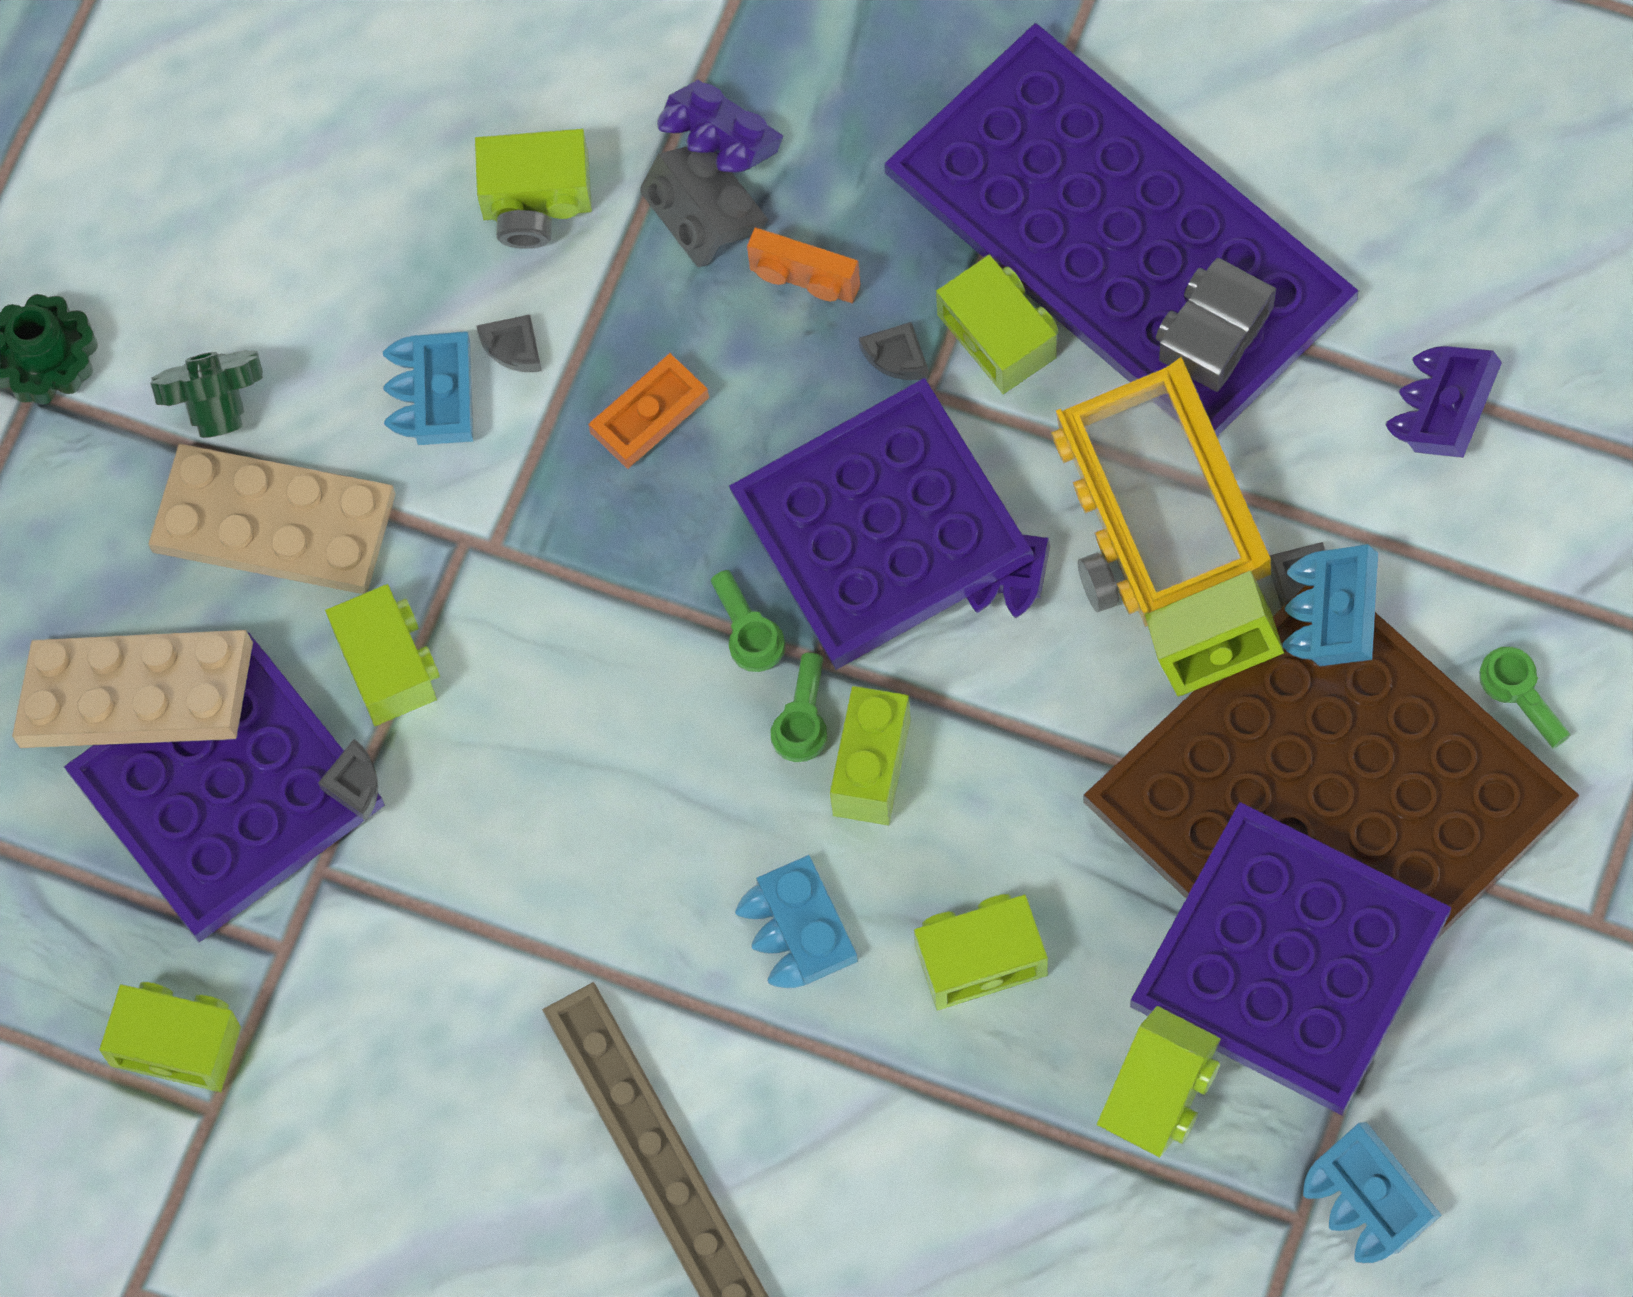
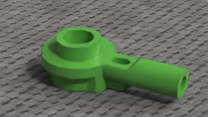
(755, 640)
(1510, 678)
(799, 730)

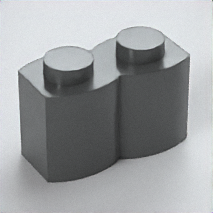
(1216, 323)

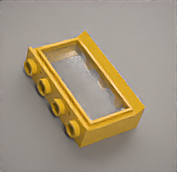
(1160, 490)

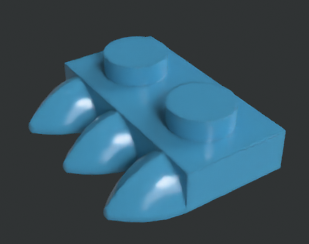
(436, 385)
(1337, 606)
(801, 924)
(1373, 1192)

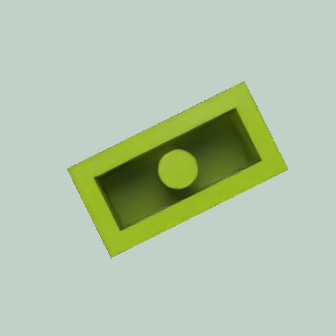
(533, 173)
(998, 323)
(1214, 634)
(382, 654)
(870, 755)
(980, 950)
(171, 1036)
(1159, 1082)

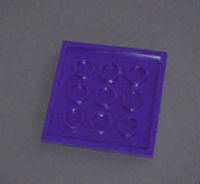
(881, 523)
(228, 815)
(1292, 957)

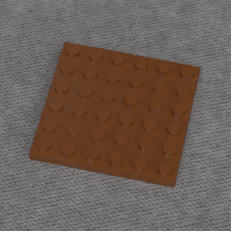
(1353, 754)

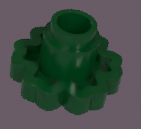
(44, 349)
(210, 389)

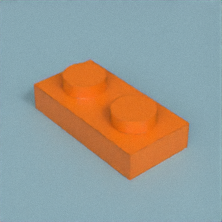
(791, 261)
(648, 410)

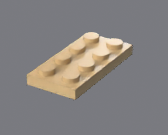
(272, 519)
(133, 689)

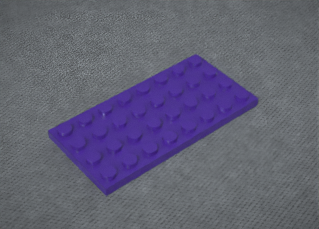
(1108, 216)

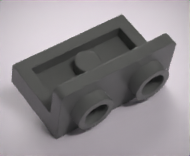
(700, 202)

